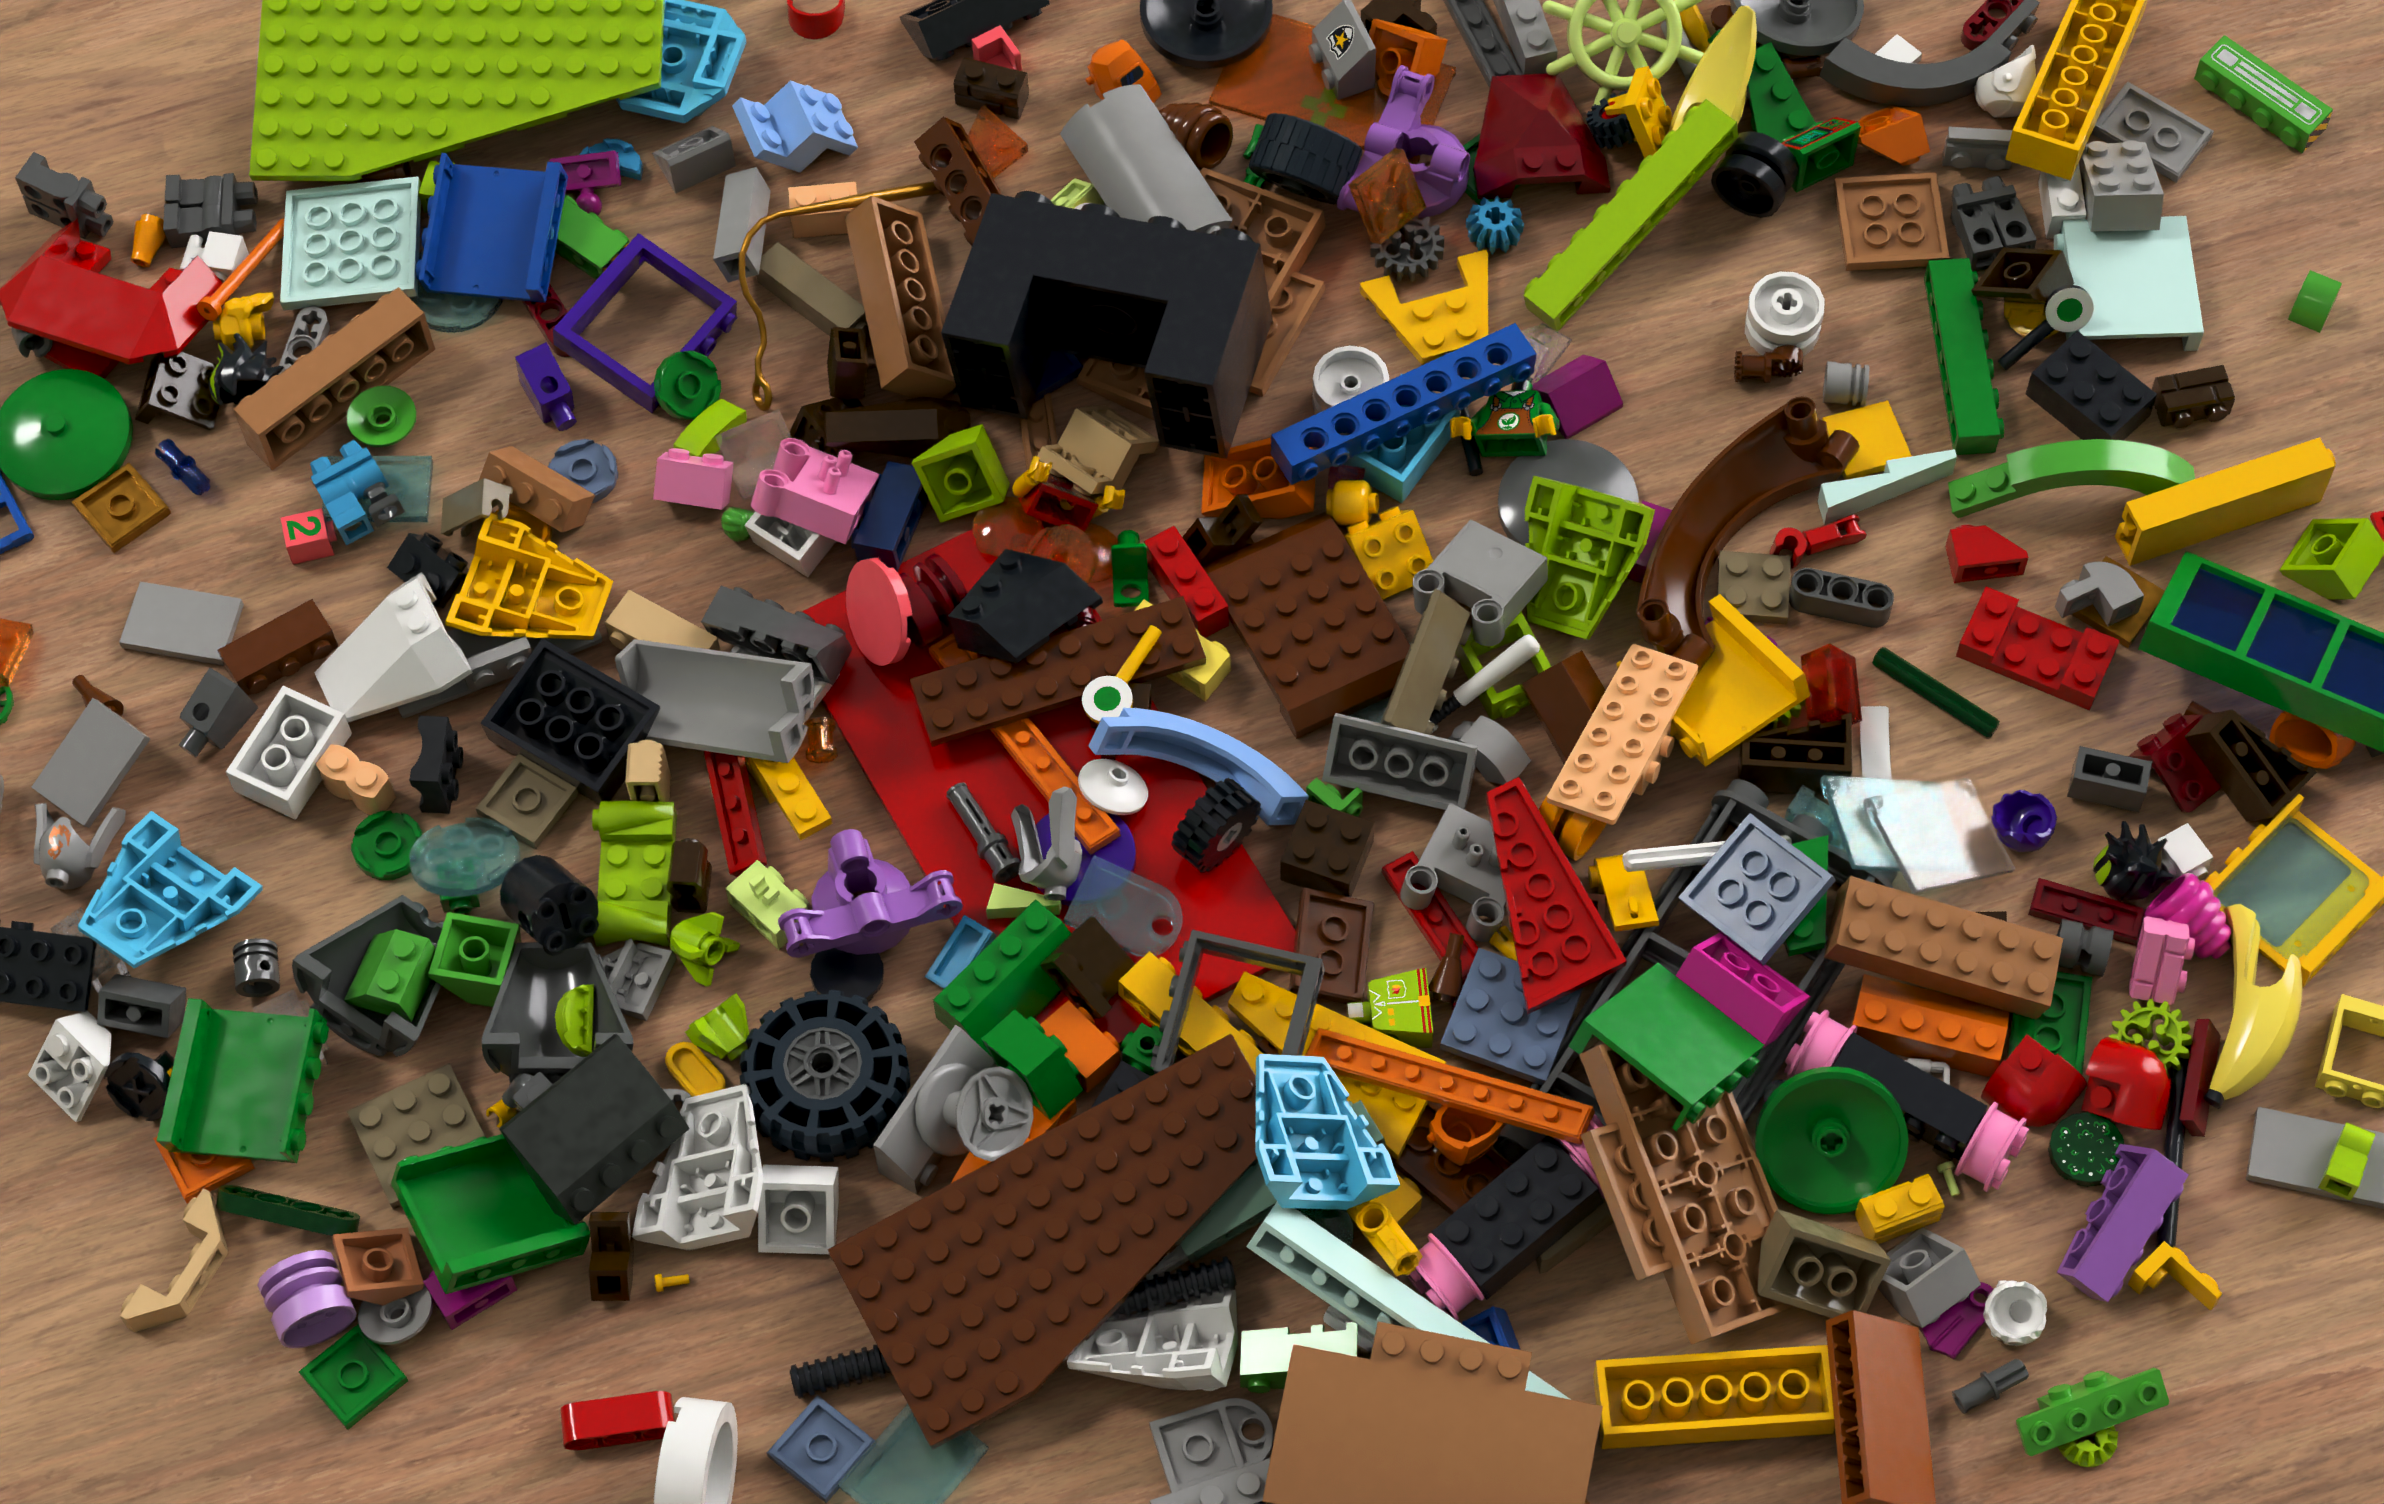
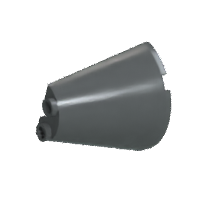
(332, 964)
(522, 1023)

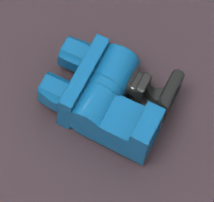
(346, 483)

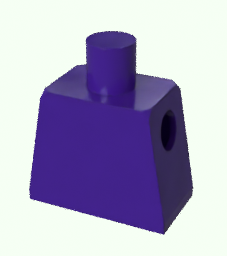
(546, 386)

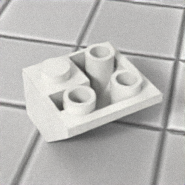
(73, 1062)

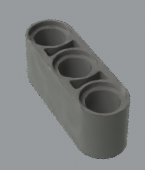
(1857, 591)

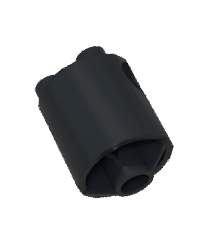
(549, 903)

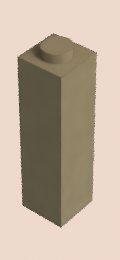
(809, 291)

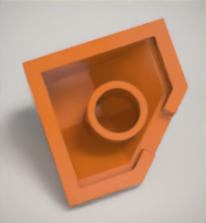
(1407, 47)
(1894, 134)

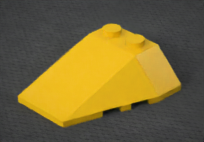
(527, 588)

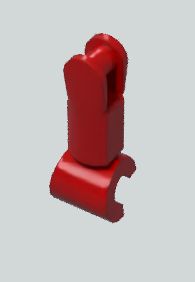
(1818, 538)

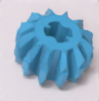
(1494, 224)

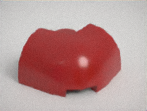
(2034, 1084)
(2127, 1084)

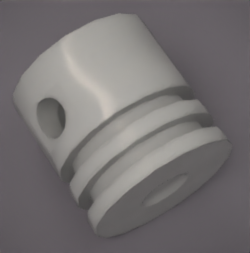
(1845, 383)

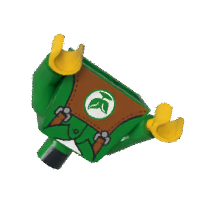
(1510, 423)

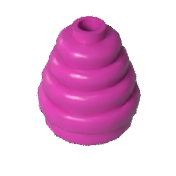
(2193, 903)

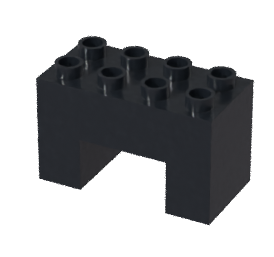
(1116, 293)

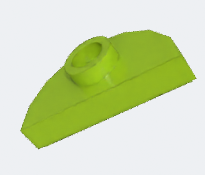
(575, 1019)

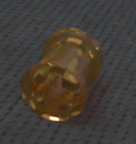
(821, 740)

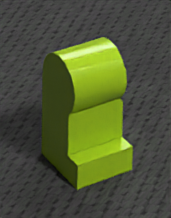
(2347, 1161)

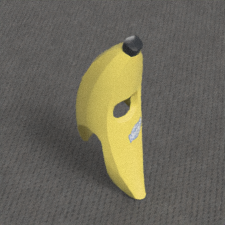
(2261, 1018)

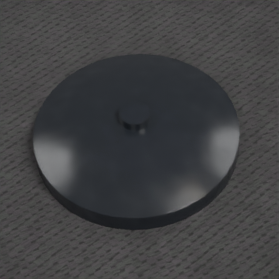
(1206, 31)

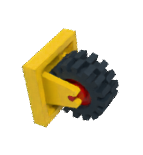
(1632, 116)

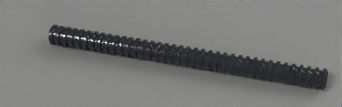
(1145, 1295)

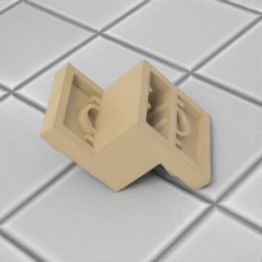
(1097, 449)

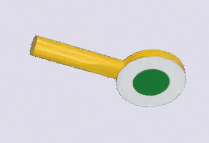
(1110, 694)

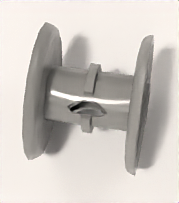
(974, 1111)

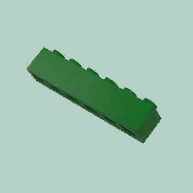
(1963, 357)

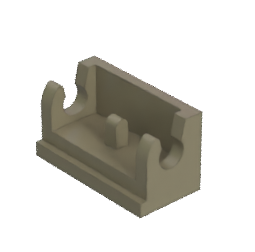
(472, 504)

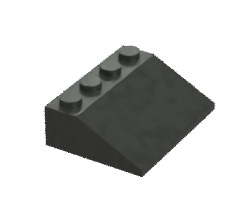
(593, 1130)

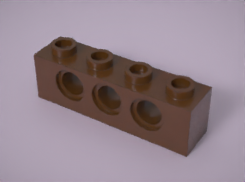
(936, 148)

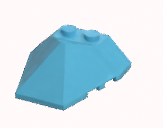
(160, 895)
(1312, 1140)

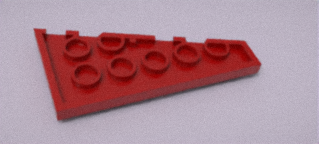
(1552, 919)

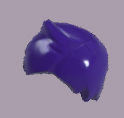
(2024, 821)

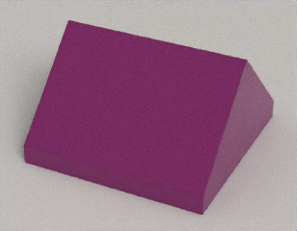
(1580, 394)

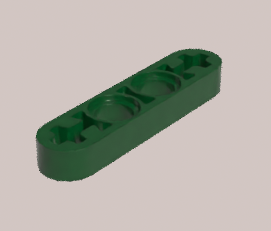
(286, 1210)

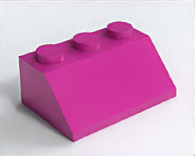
(1742, 987)

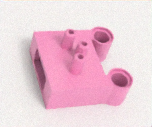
(815, 490)

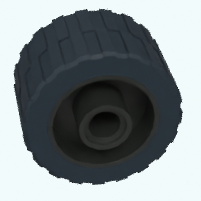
(1304, 157)

